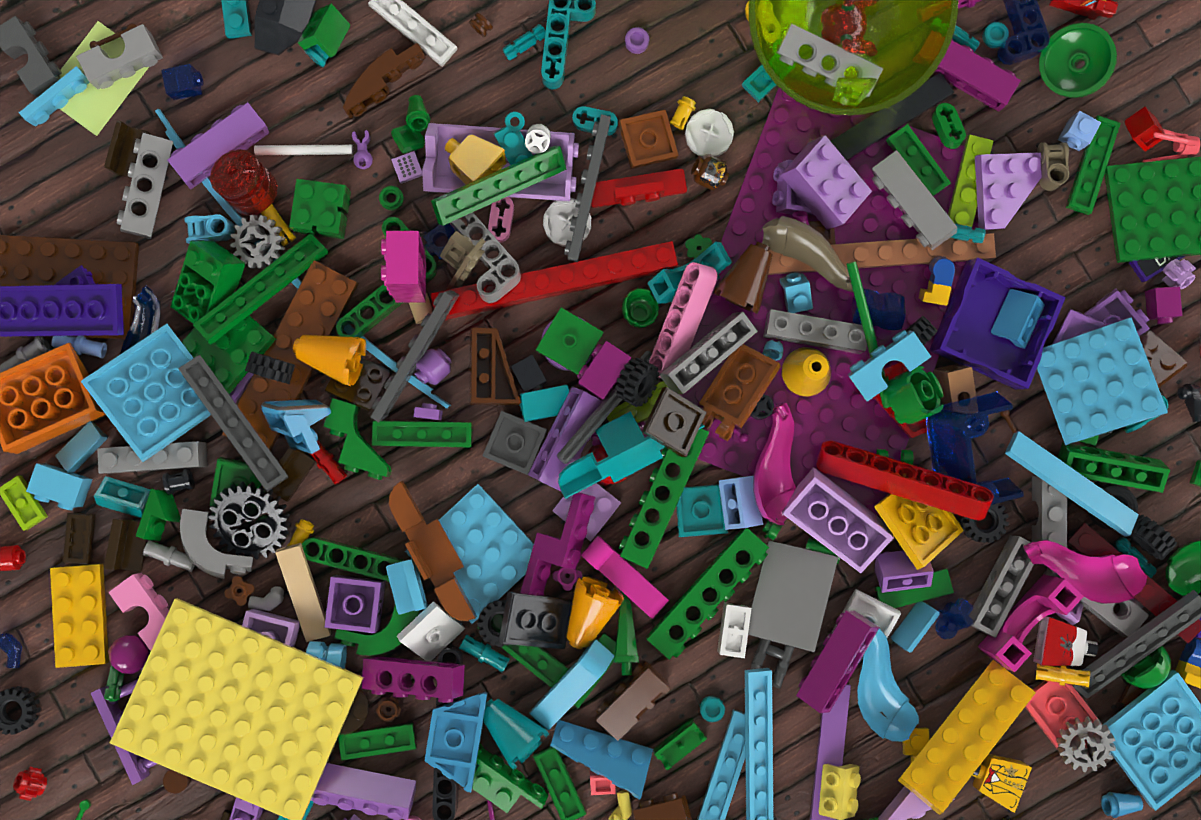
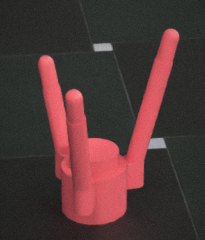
(1183, 145)

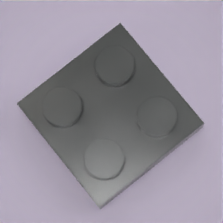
(514, 442)

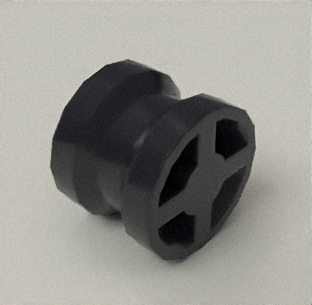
(764, 404)

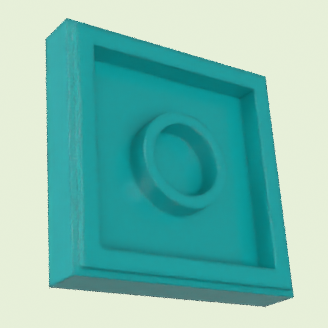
(700, 511)

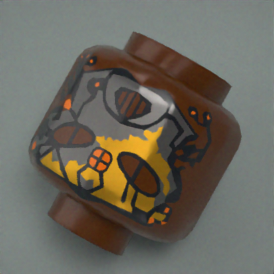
(710, 172)

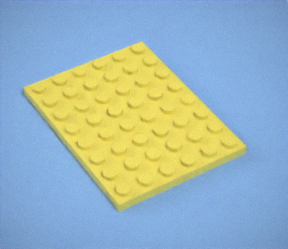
(237, 710)

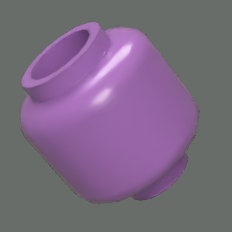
(433, 367)

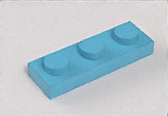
(55, 97)

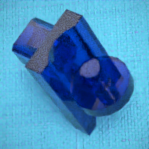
(953, 618)

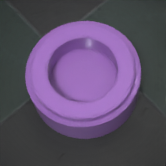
(637, 40)

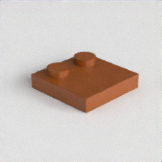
(648, 139)

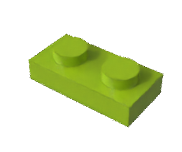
(21, 503)

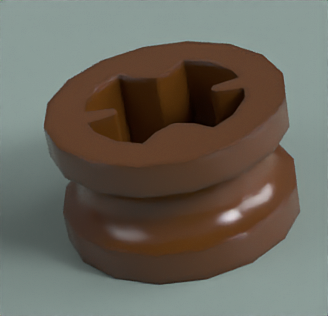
(480, 24)

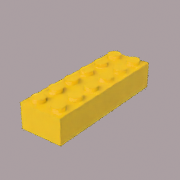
(966, 737)

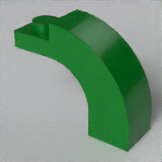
(381, 641)

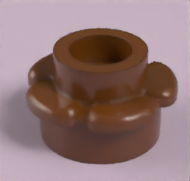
(382, 712)

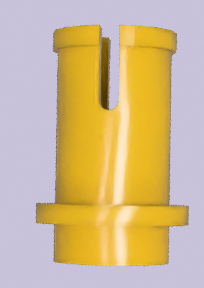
(683, 112)
(302, 532)

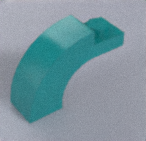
(667, 281)

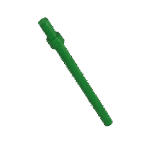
(865, 317)

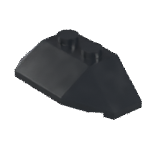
(281, 23)

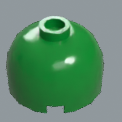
(1150, 670)

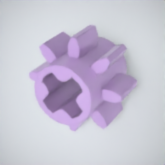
(1179, 273)

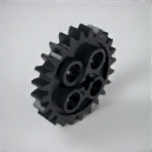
(259, 540)

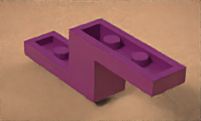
(559, 551)

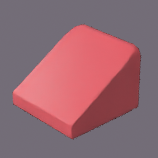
(601, 785)

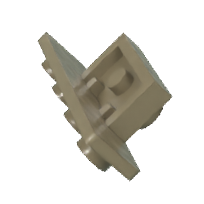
(462, 256)

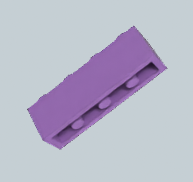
(235, 132)
(573, 414)
(365, 791)

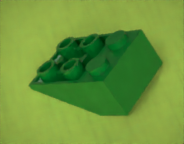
(205, 279)

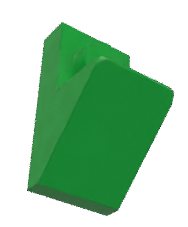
(158, 509)

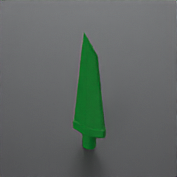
(626, 645)

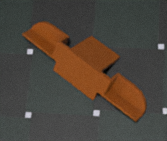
(431, 553)

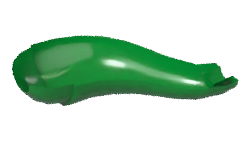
(1184, 569)

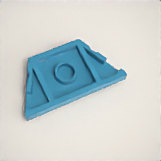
(456, 738)

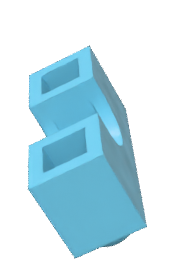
(868, 374)

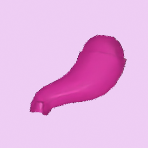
(772, 474)
(1118, 576)

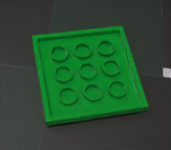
(1155, 208)

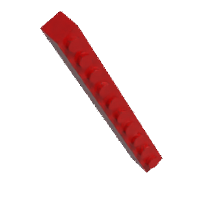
(569, 278)

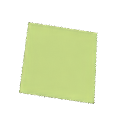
(93, 105)

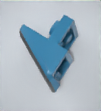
(294, 421)

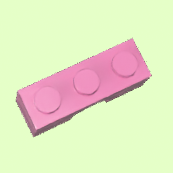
(136, 592)

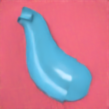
(880, 693)

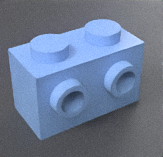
(739, 503)

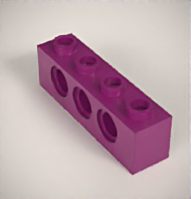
(448, 676)

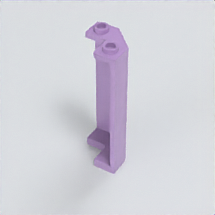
(440, 178)

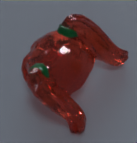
(849, 26)

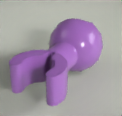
(362, 155)

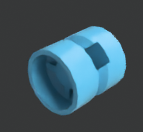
(334, 653)

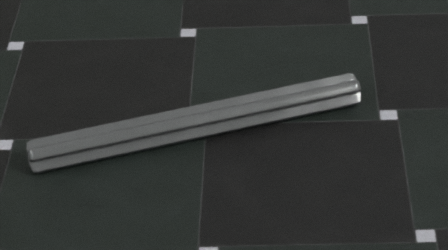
(592, 422)

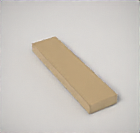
(303, 591)

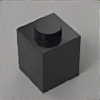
(529, 374)

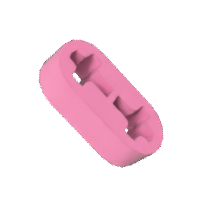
(506, 219)

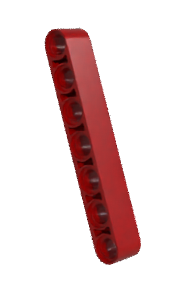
(904, 480)

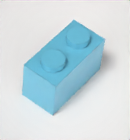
(59, 486)

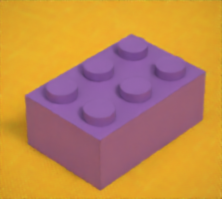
(826, 182)

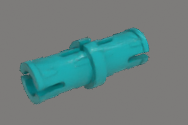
(484, 653)

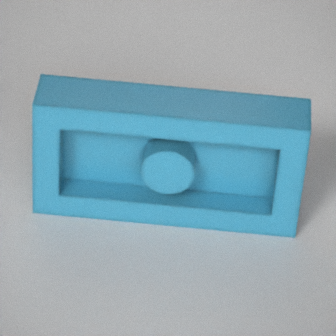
(406, 586)

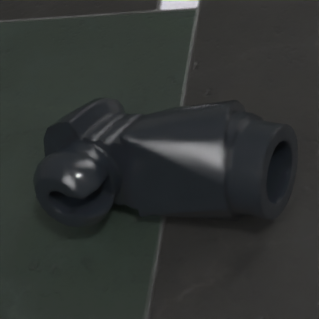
(1192, 398)

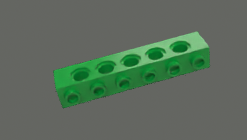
(643, 554)
(659, 635)

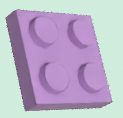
(604, 507)

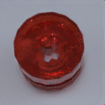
(243, 182)

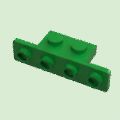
(503, 784)

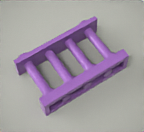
(135, 765)

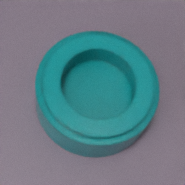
(995, 35)
(712, 708)

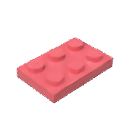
(1055, 706)

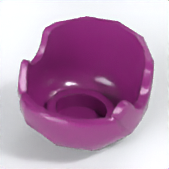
(128, 654)

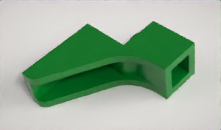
(356, 450)

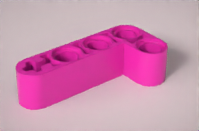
(624, 577)

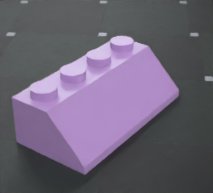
(837, 520)

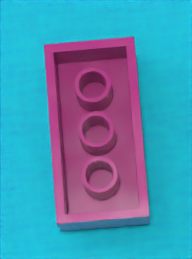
(404, 266)

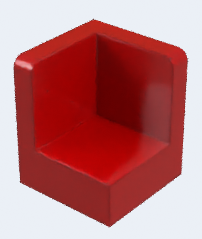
(1142, 127)

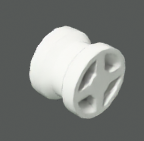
(536, 143)

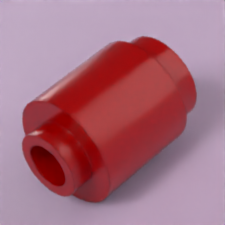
(11, 557)

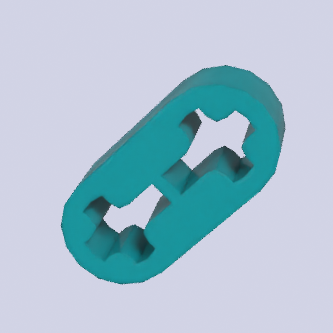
(593, 114)

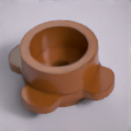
(239, 583)

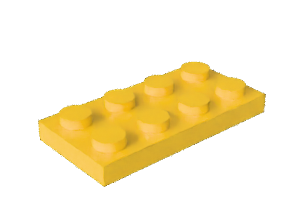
(79, 615)

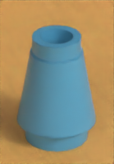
(1120, 804)

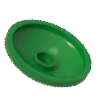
(1075, 44)

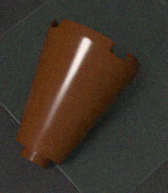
(747, 278)

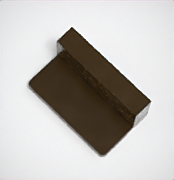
(121, 148)
(296, 466)
(124, 548)

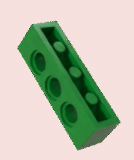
(1116, 467)

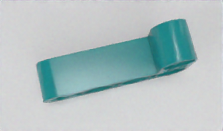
(560, 39)

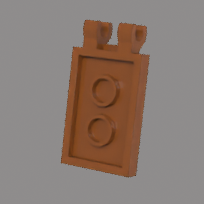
(737, 389)

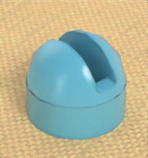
(773, 350)

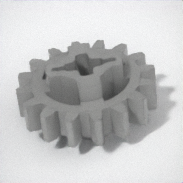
(251, 232)
(1073, 745)

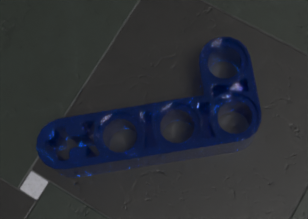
(1024, 32)

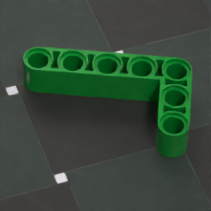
(373, 301)

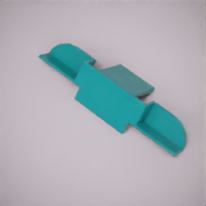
(626, 454)

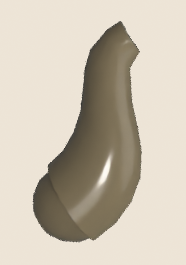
(808, 246)

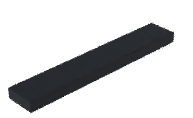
(892, 118)

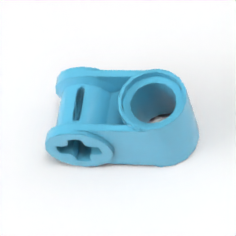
(205, 228)

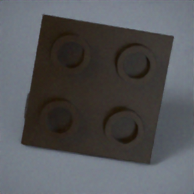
(365, 389)

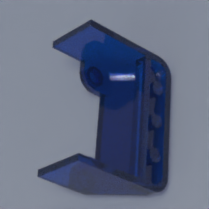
(951, 444)

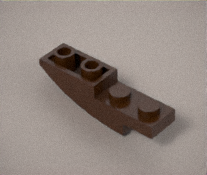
(372, 83)

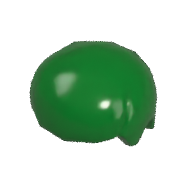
(640, 308)

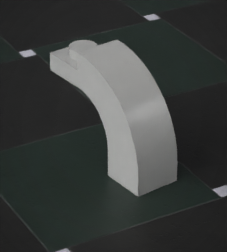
(193, 535)

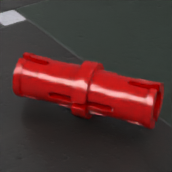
(327, 463)

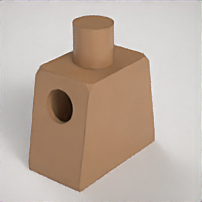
(956, 382)

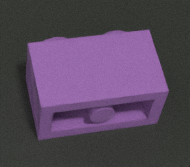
(898, 573)

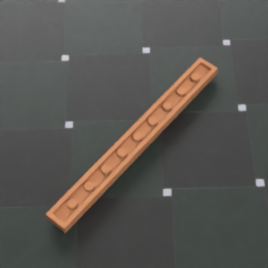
(892, 254)

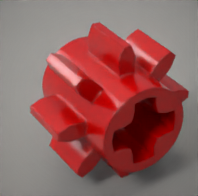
(30, 783)

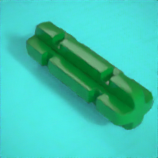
(114, 681)

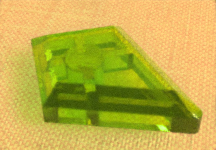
(852, 90)

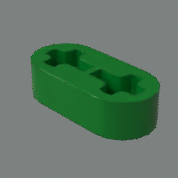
(945, 126)

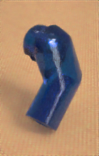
(13, 648)

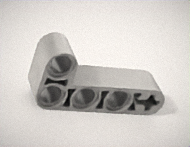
(496, 266)

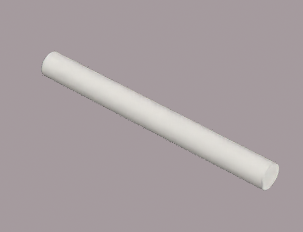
(303, 149)

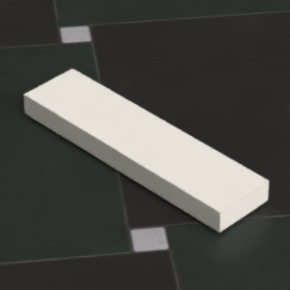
(415, 29)

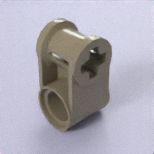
(1053, 160)

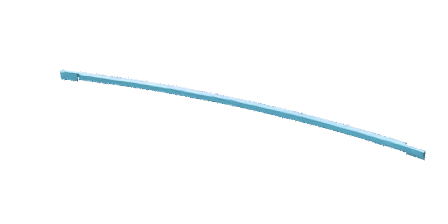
(235, 216)

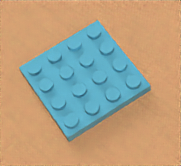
(1100, 382)
(148, 393)
(489, 547)
(1159, 740)

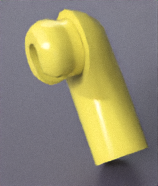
(624, 808)

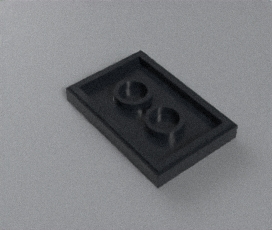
(535, 620)

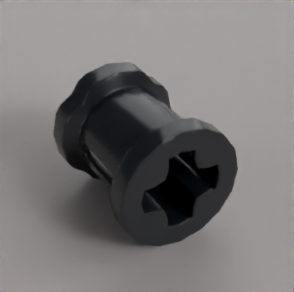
(178, 481)

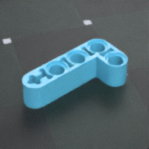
(572, 685)

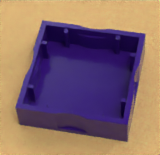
(970, 316)

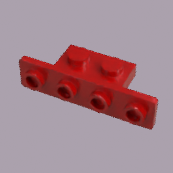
(641, 187)

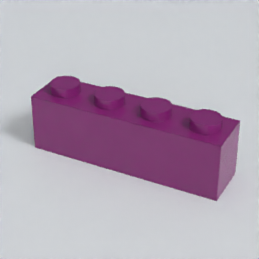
(977, 76)
(837, 661)

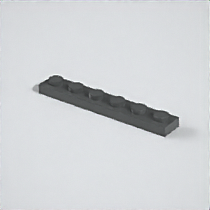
(588, 178)
(418, 345)
(233, 423)
(1142, 643)

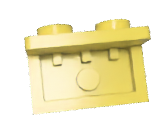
(839, 791)

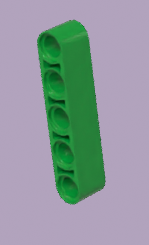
(349, 561)

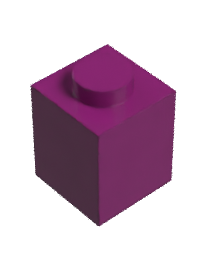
(1163, 304)

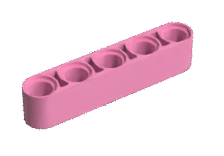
(684, 315)

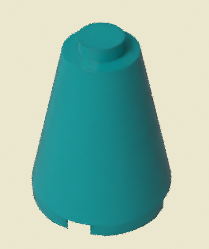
(512, 731)

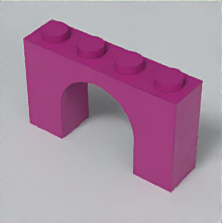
(1045, 597)

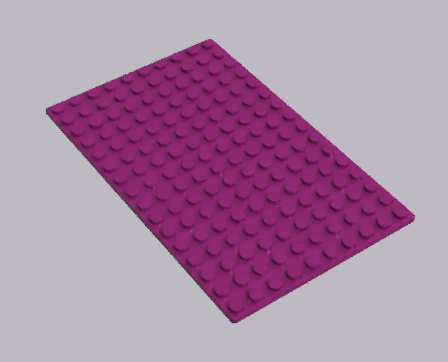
(840, 409)

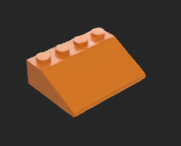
(44, 399)

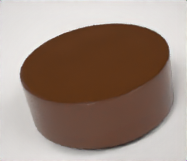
(175, 782)

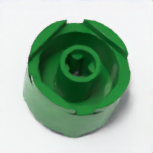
(914, 395)

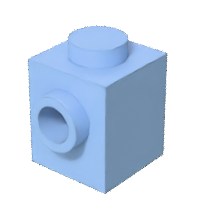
(1079, 131)

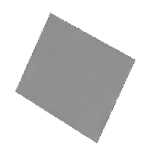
(792, 595)

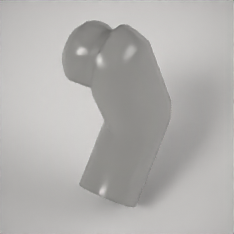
(269, 602)

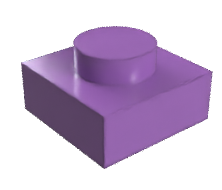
(428, 411)

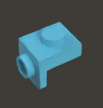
(796, 292)

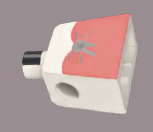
(1062, 644)

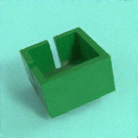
(318, 206)

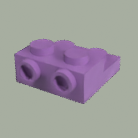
(785, 198)
(1116, 308)

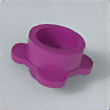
(567, 582)

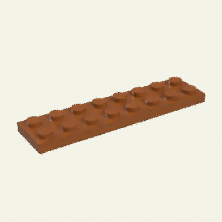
(313, 311)

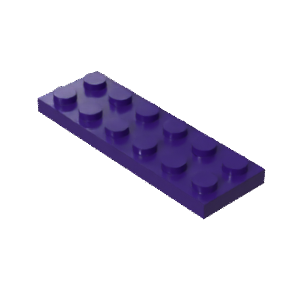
(61, 310)

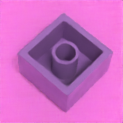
(355, 604)

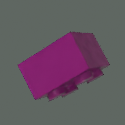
(603, 371)

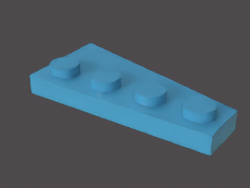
(618, 761)

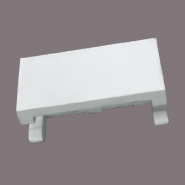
(734, 630)

